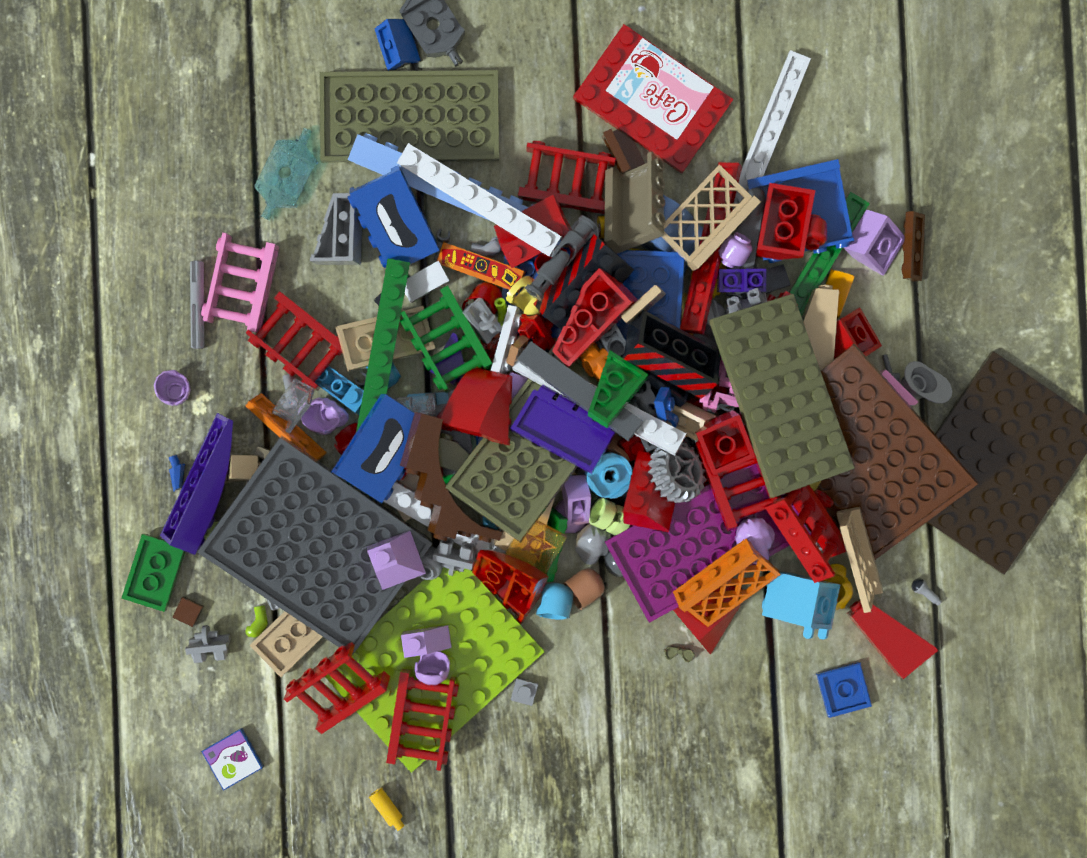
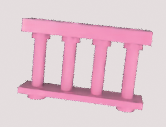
(262, 276)

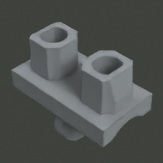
(754, 298)
(482, 320)
(453, 558)
(208, 642)

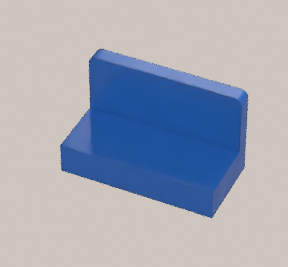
(396, 43)

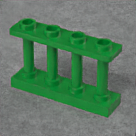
(468, 340)

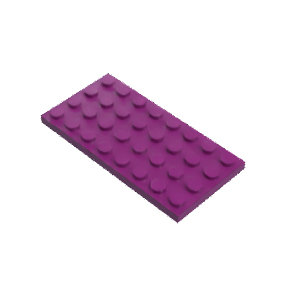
(663, 561)

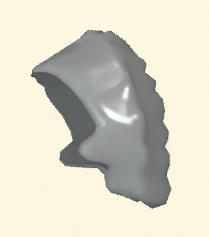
(591, 544)

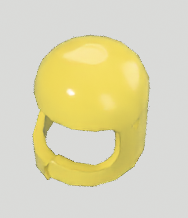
(523, 299)

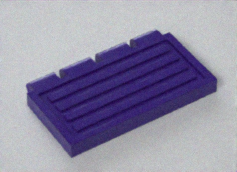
(562, 430)

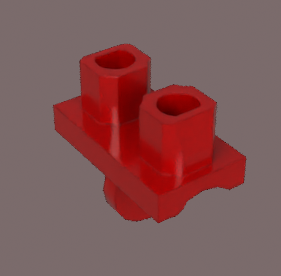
(538, 329)

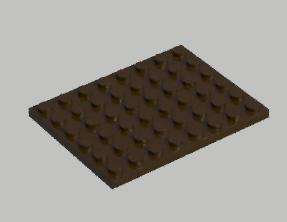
(1021, 451)

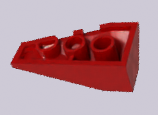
(593, 315)

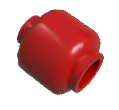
(816, 232)

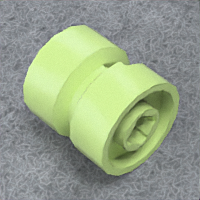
(607, 516)

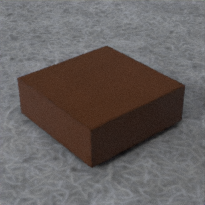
(188, 611)

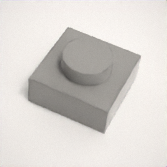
(524, 691)

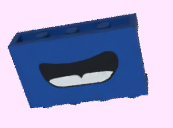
(393, 218)
(376, 449)

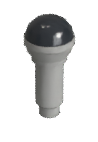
(920, 586)

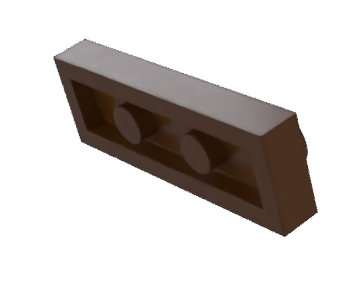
(913, 246)

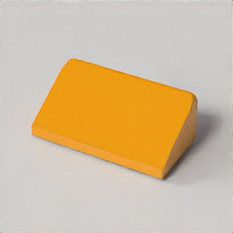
(842, 282)

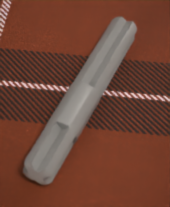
(196, 303)

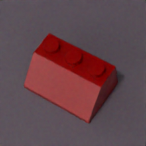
(544, 212)
(785, 222)
(643, 503)

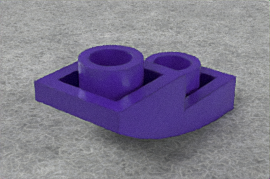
(741, 280)

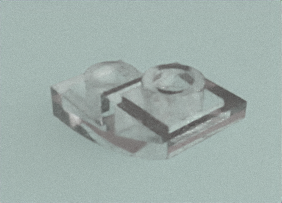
(419, 404)

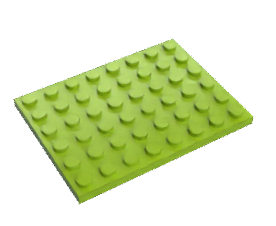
(484, 655)

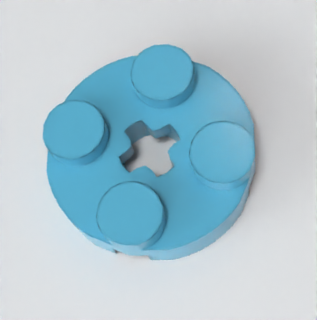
(621, 476)

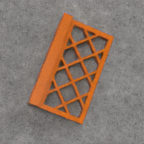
(719, 575)

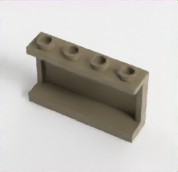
(634, 205)

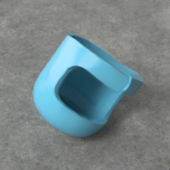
(556, 602)

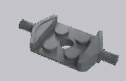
(438, 41)

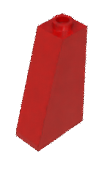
(894, 642)

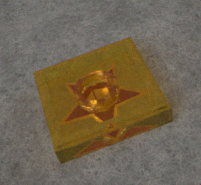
(538, 547)

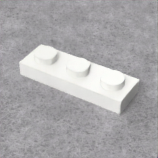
(507, 338)

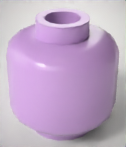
(735, 250)

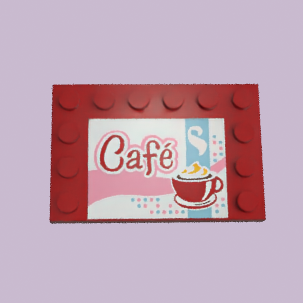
(652, 98)

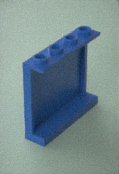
(828, 198)

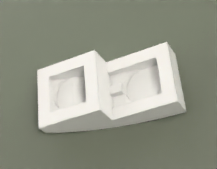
(425, 281)

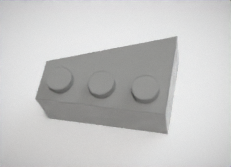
(341, 234)

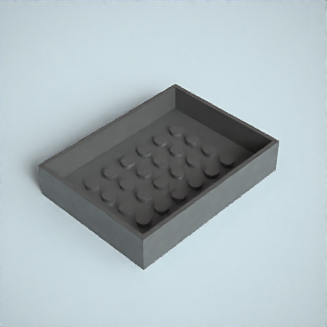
(304, 544)

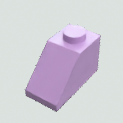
(576, 500)
(425, 641)

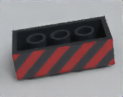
(565, 292)
(672, 354)

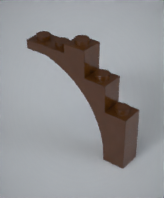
(422, 456)

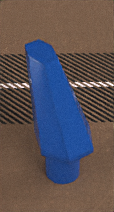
(176, 472)

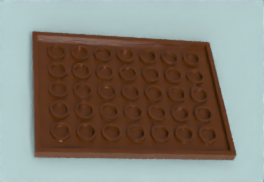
(899, 462)

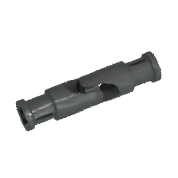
(552, 269)

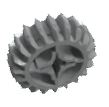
(679, 475)

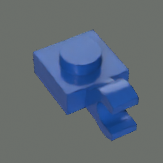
(665, 405)

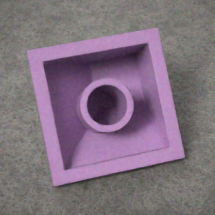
(396, 560)

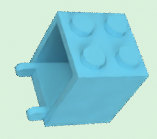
(802, 603)

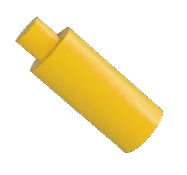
(386, 808)

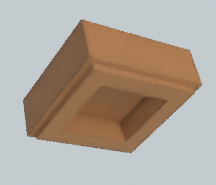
(516, 349)

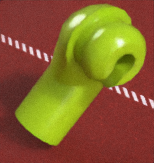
(501, 307)
(259, 623)

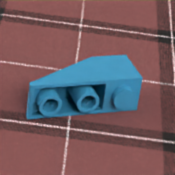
(341, 388)

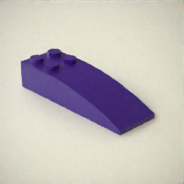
(201, 491)

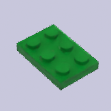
(153, 573)

